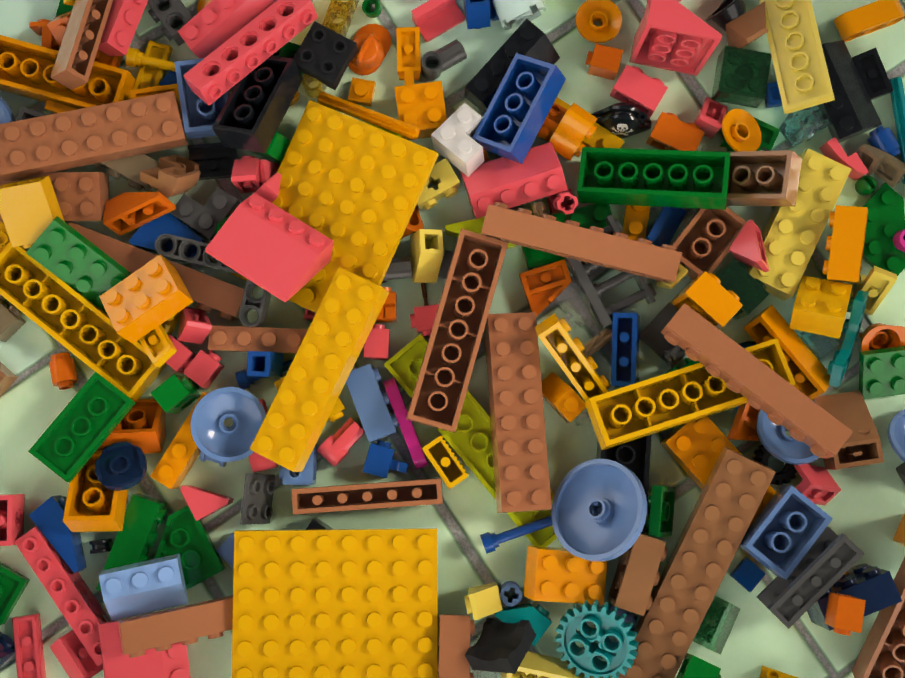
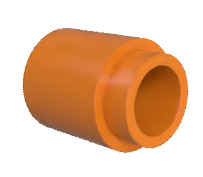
(63, 371)

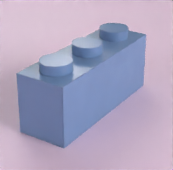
(371, 403)

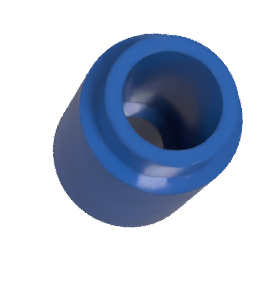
(884, 140)

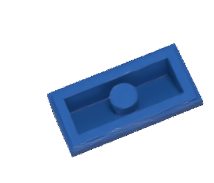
(665, 225)

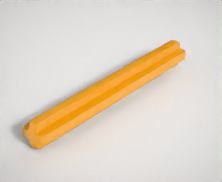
(368, 115)

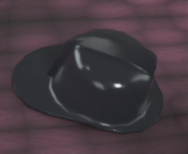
(727, 12)

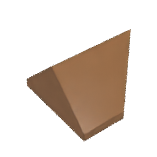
(747, 27)

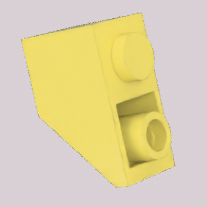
(426, 255)
(483, 600)

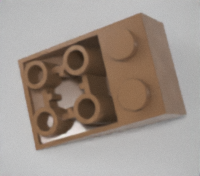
(864, 443)

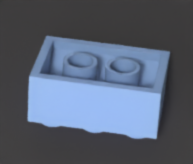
(143, 587)

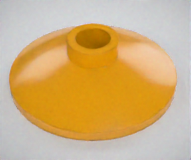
(598, 10)
(741, 130)

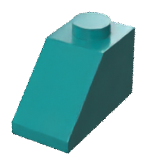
(536, 615)

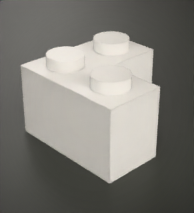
(455, 140)

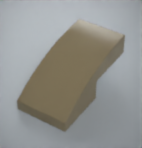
(882, 164)

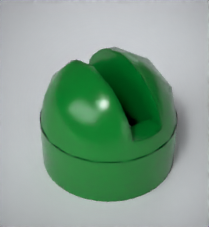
(368, 9)
(863, 187)

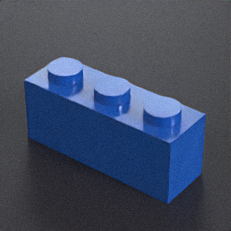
(625, 349)

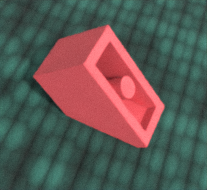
(246, 174)

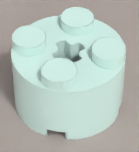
(517, 11)

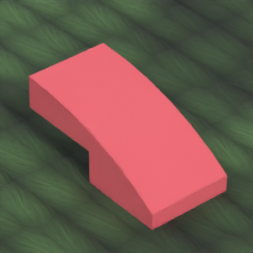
(834, 151)

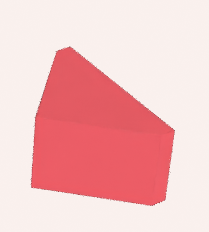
(710, 117)
(749, 247)
(193, 325)
(204, 502)

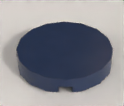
(121, 466)

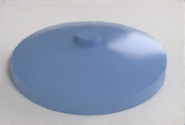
(599, 510)

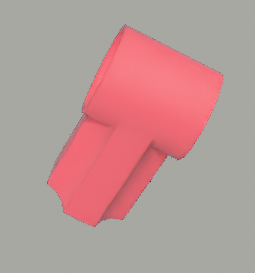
(562, 202)
(337, 446)

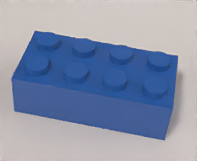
(519, 107)

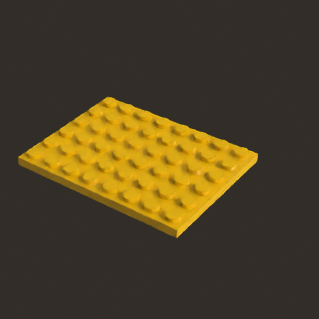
(352, 188)
(335, 603)

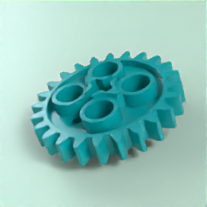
(607, 624)

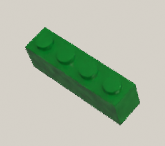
(138, 532)

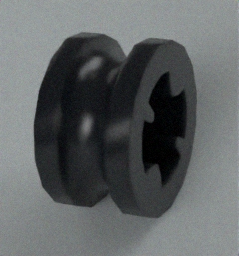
(100, 546)

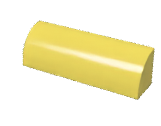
(543, 666)

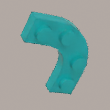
(842, 357)

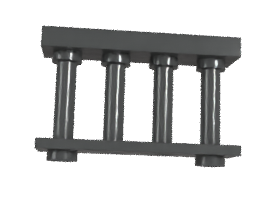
(593, 291)
(813, 576)

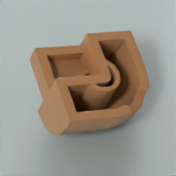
(172, 176)

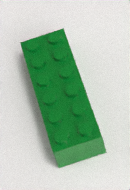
(654, 178)

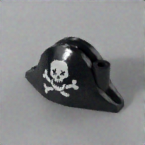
(623, 120)

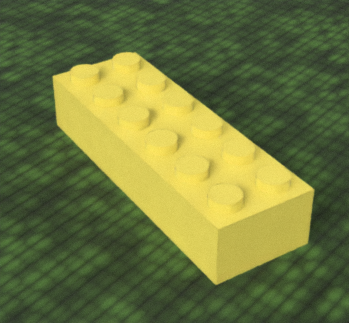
(796, 229)

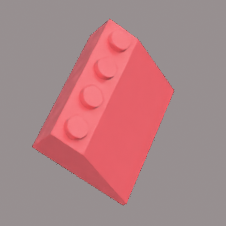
(673, 39)
(270, 247)
(154, 664)

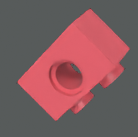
(11, 518)

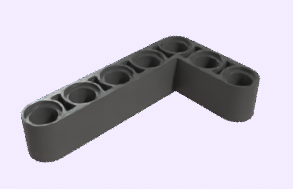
(180, 252)

